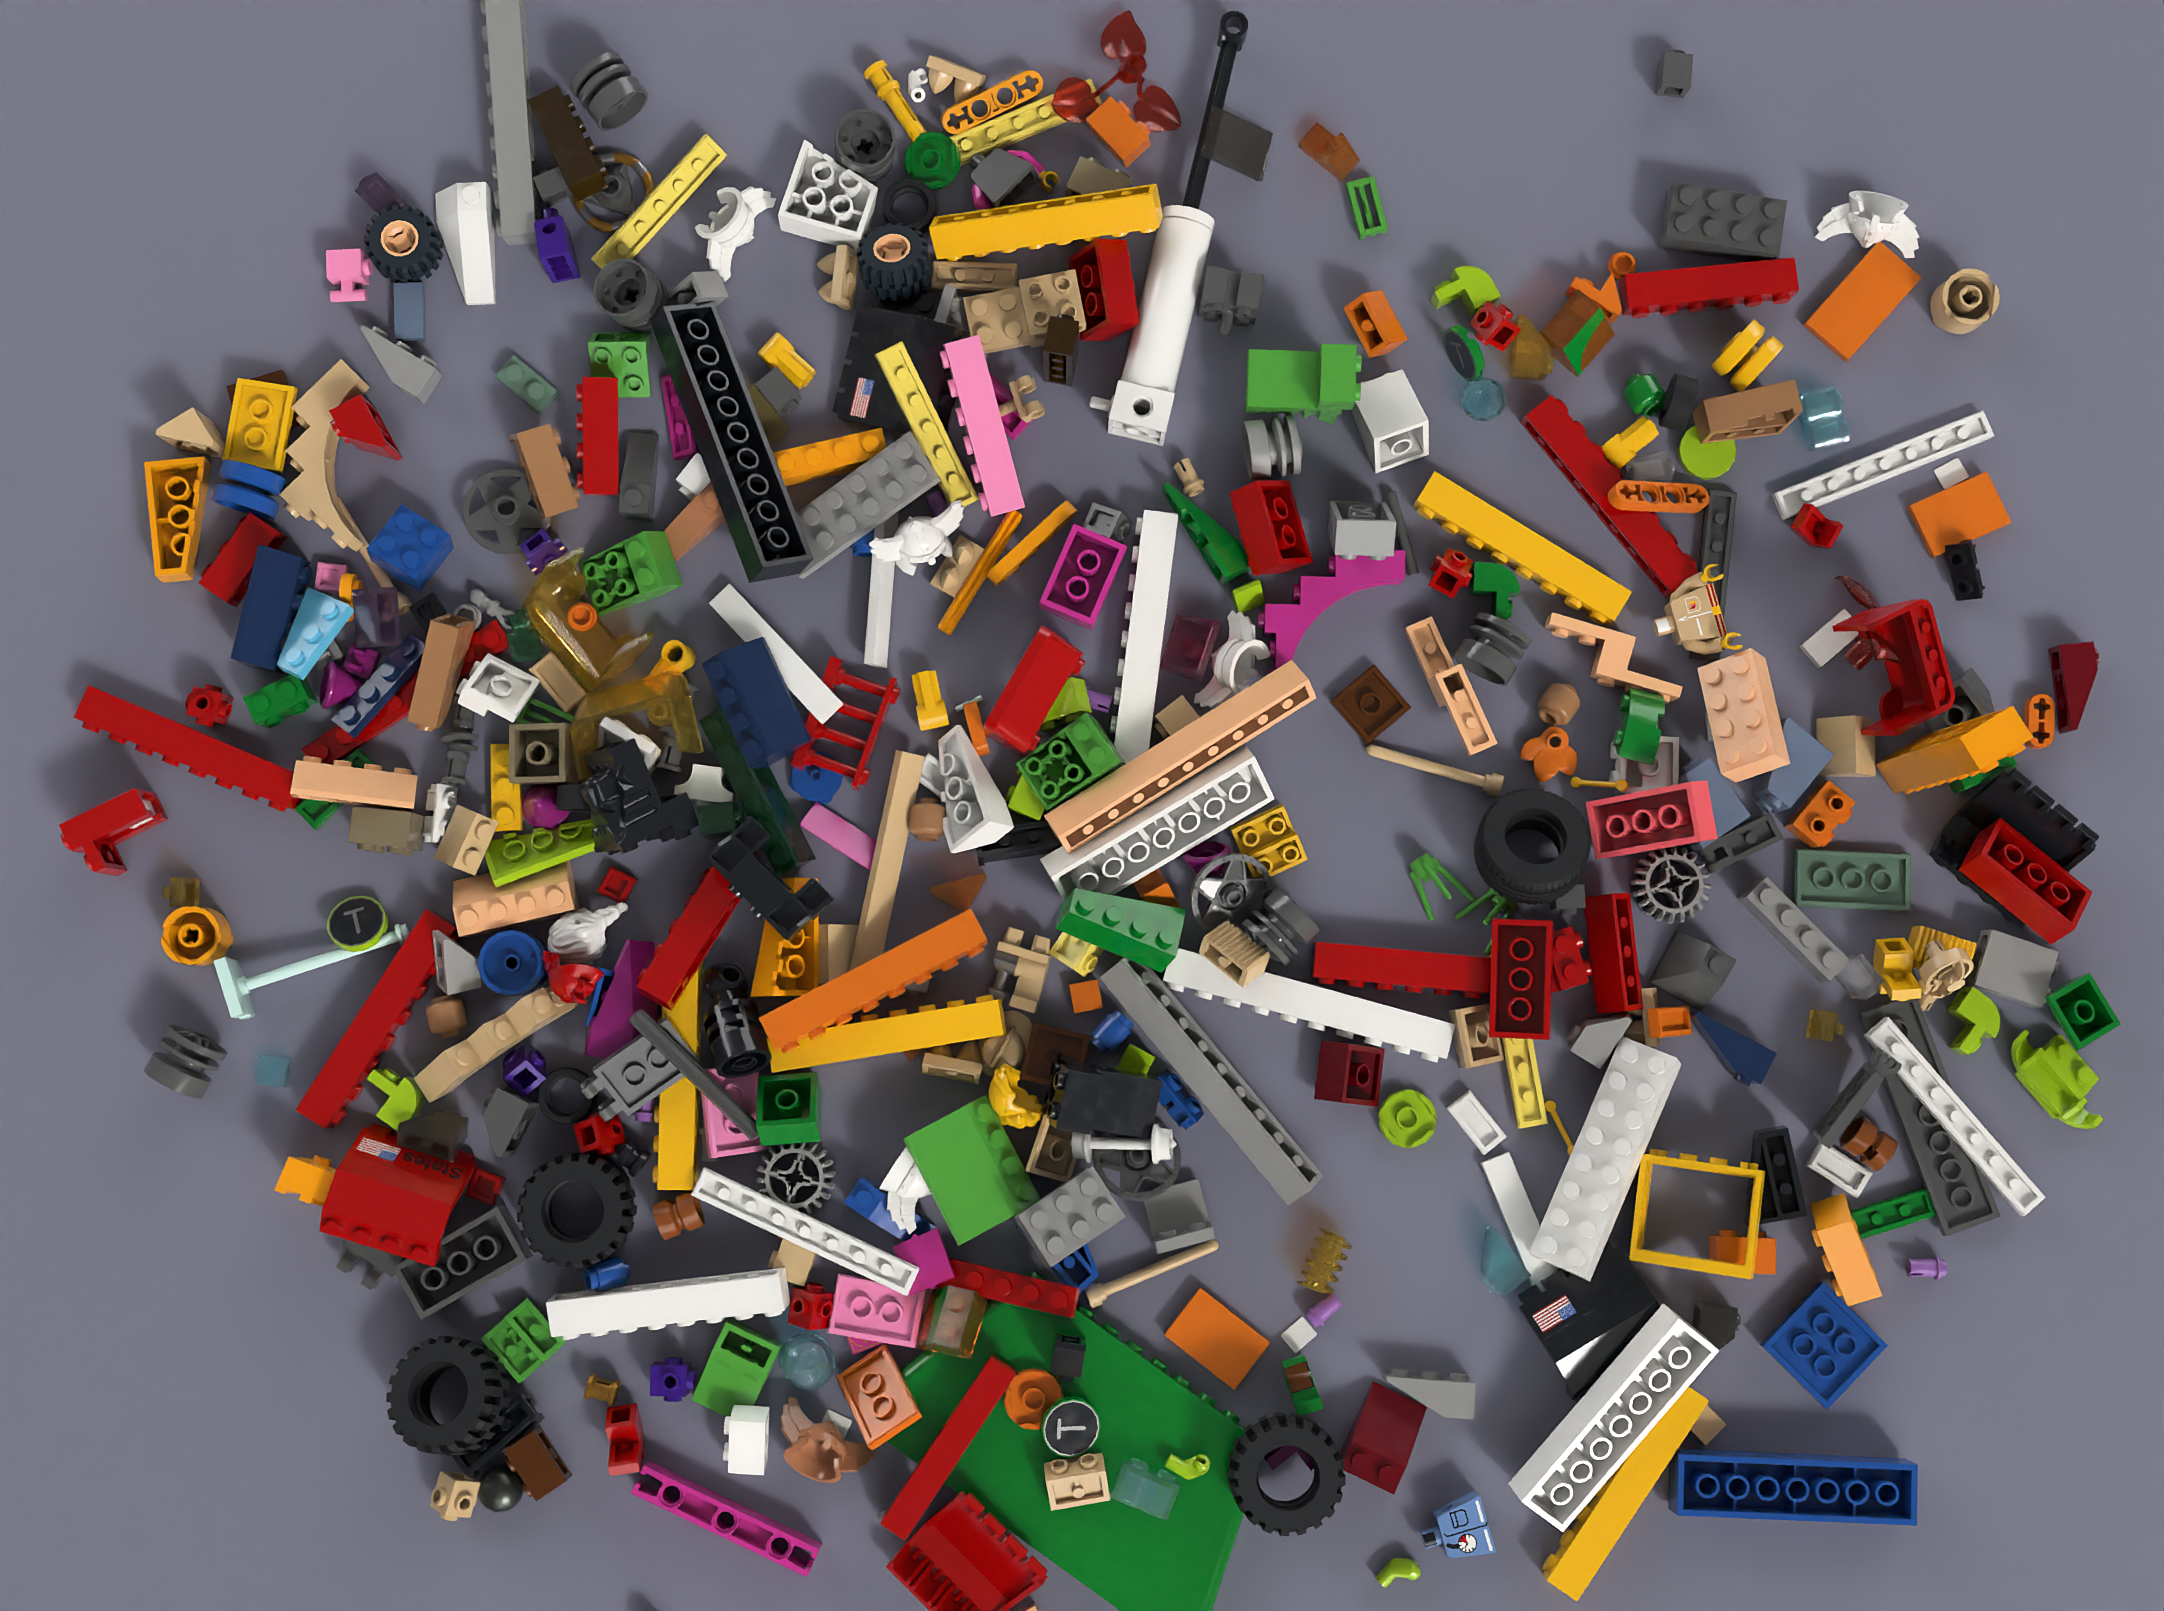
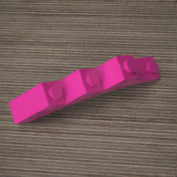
(1318, 593)

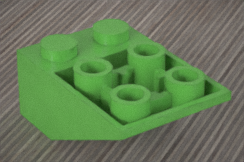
(631, 572)
(1070, 762)
(736, 1368)

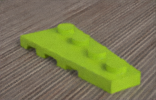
(530, 853)

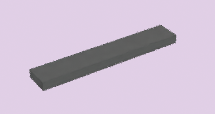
(1716, 548)

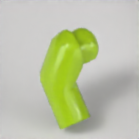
(1189, 1468)
(1398, 1568)

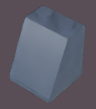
(1783, 786)
(1726, 805)

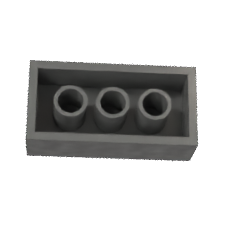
(1722, 223)
(465, 1262)

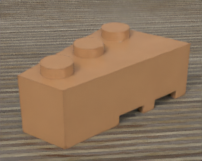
(1748, 413)
(546, 470)

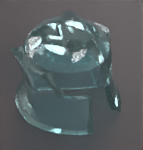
(807, 1361)

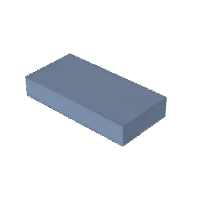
(409, 311)

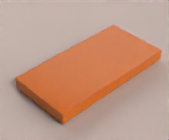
(1862, 301)

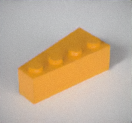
(176, 513)
(788, 966)
(307, 1177)

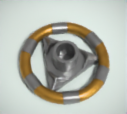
(618, 194)

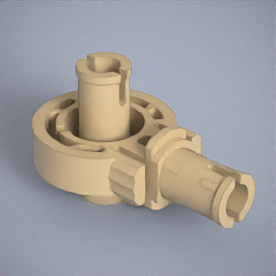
(1942, 972)

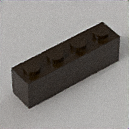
(568, 144)
(1060, 350)

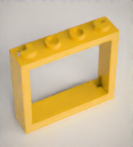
(1715, 1165)

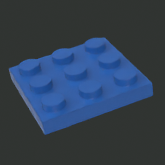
(1823, 1345)

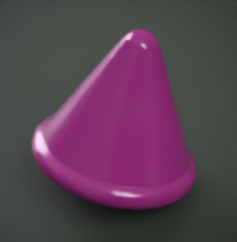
(336, 686)
(540, 807)
(1203, 853)

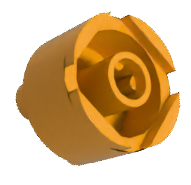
(180, 930)

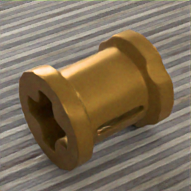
(602, 1389)

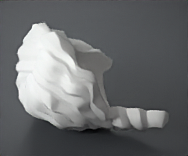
(581, 934)

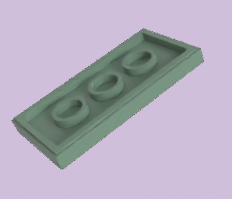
(1851, 880)

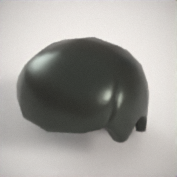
(500, 1489)

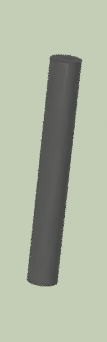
(1401, 533)

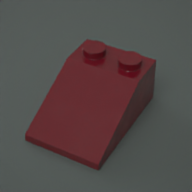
(1382, 1437)

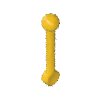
(1621, 785)
(1550, 1106)

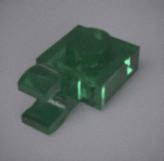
(524, 643)

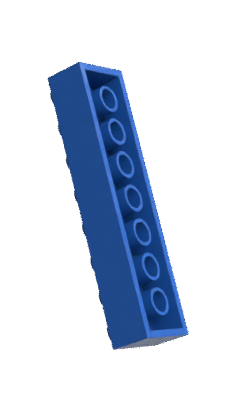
(1793, 1487)

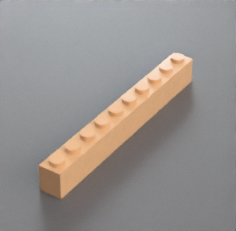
(1180, 756)

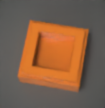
(1085, 996)

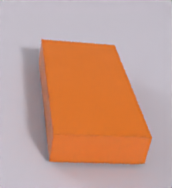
(1669, 1021)

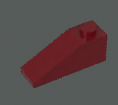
(2072, 676)

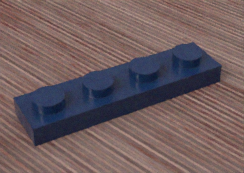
(380, 687)

